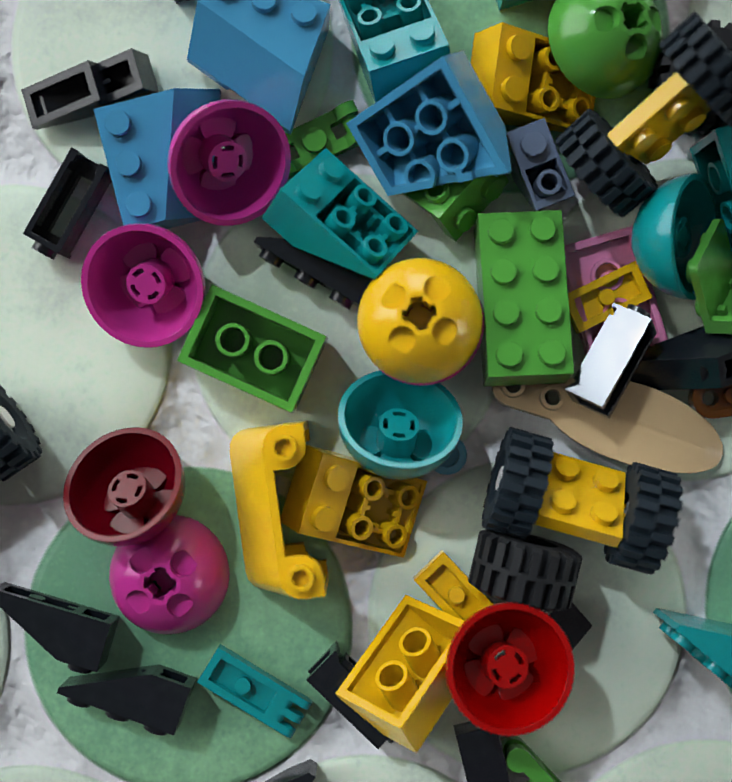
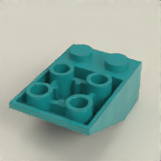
(393, 40)
(338, 217)
(703, 638)

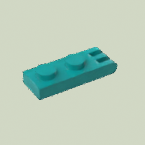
(254, 690)

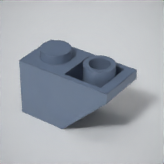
(537, 165)

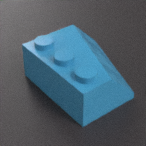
(261, 49)
(136, 149)

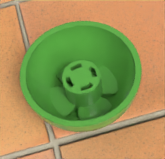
(605, 44)

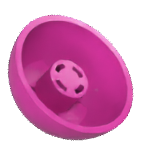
(243, 173)
(127, 294)
(187, 557)

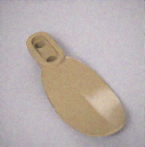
(642, 429)

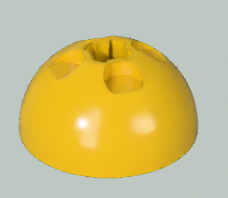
(425, 343)

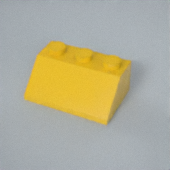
(403, 674)

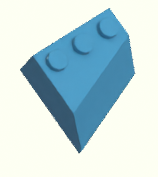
(433, 130)

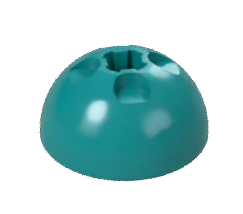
(670, 232)
(399, 426)

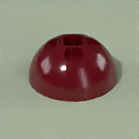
(125, 487)

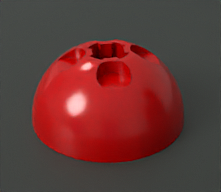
(532, 672)

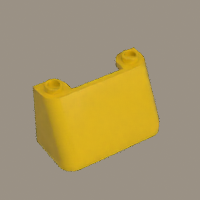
(267, 560)

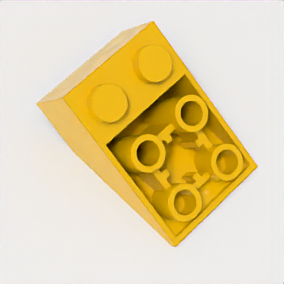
(525, 78)
(349, 505)

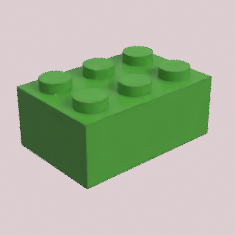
(252, 349)

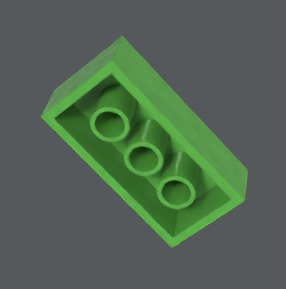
(523, 298)

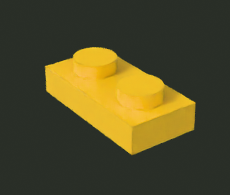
(593, 299)
(450, 587)

